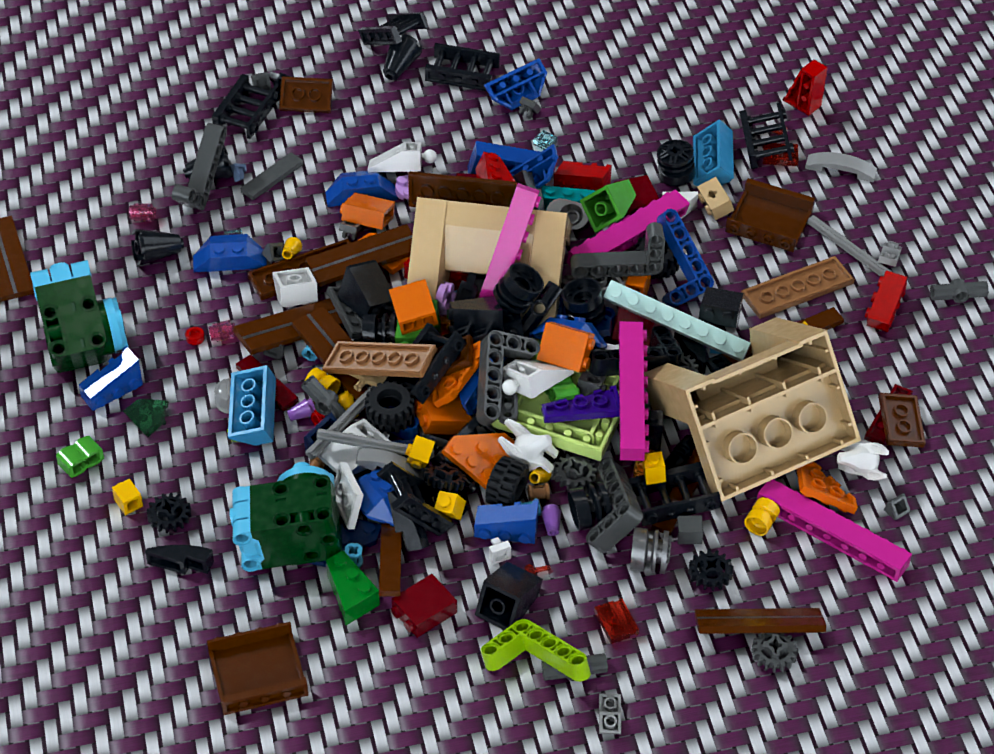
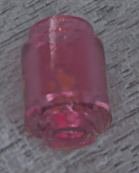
(142, 212)
(221, 331)

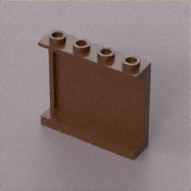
(771, 215)
(257, 668)

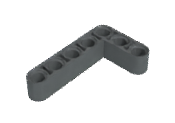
(204, 169)
(626, 262)
(495, 369)
(626, 510)

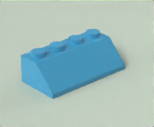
(713, 154)
(252, 406)

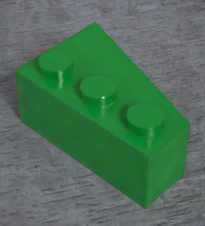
(352, 588)

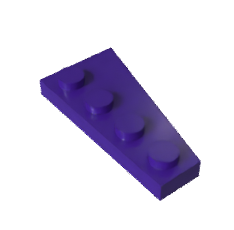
(594, 406)

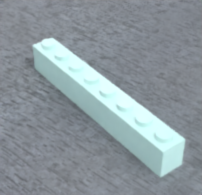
(676, 321)

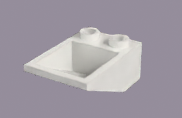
(402, 158)
(531, 377)
(337, 452)

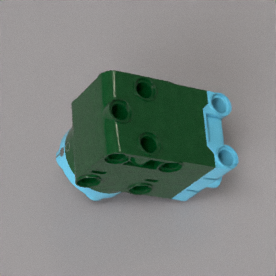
(75, 323)
(287, 519)

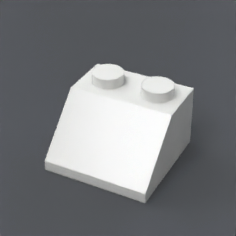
(295, 287)

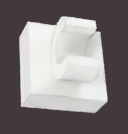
(499, 551)

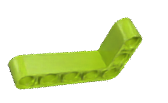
(547, 647)

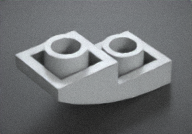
(890, 253)
(609, 713)

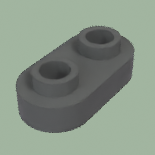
(509, 408)

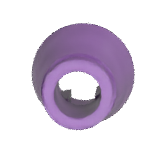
(301, 410)
(551, 516)

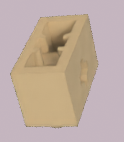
(715, 199)

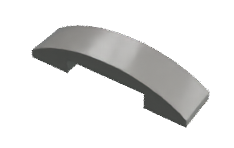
(843, 162)
(371, 458)

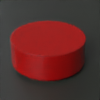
(195, 336)

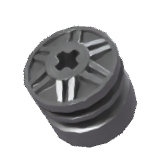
(650, 550)

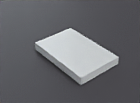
(347, 495)

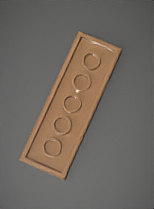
(797, 287)
(380, 359)

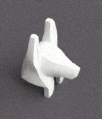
(529, 447)
(863, 460)

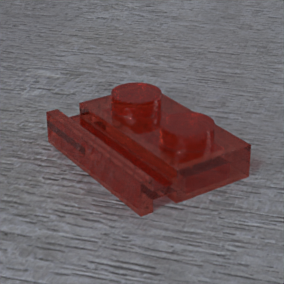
(781, 159)
(616, 621)

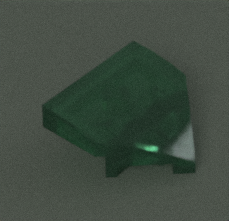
(147, 414)

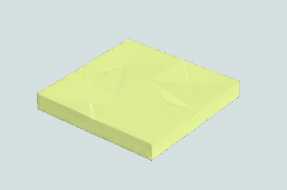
(581, 437)

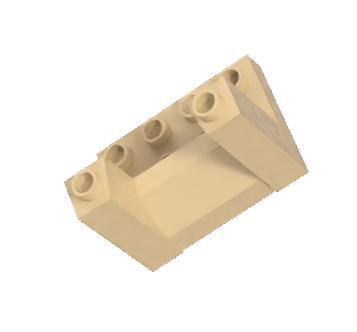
(464, 238)
(762, 411)

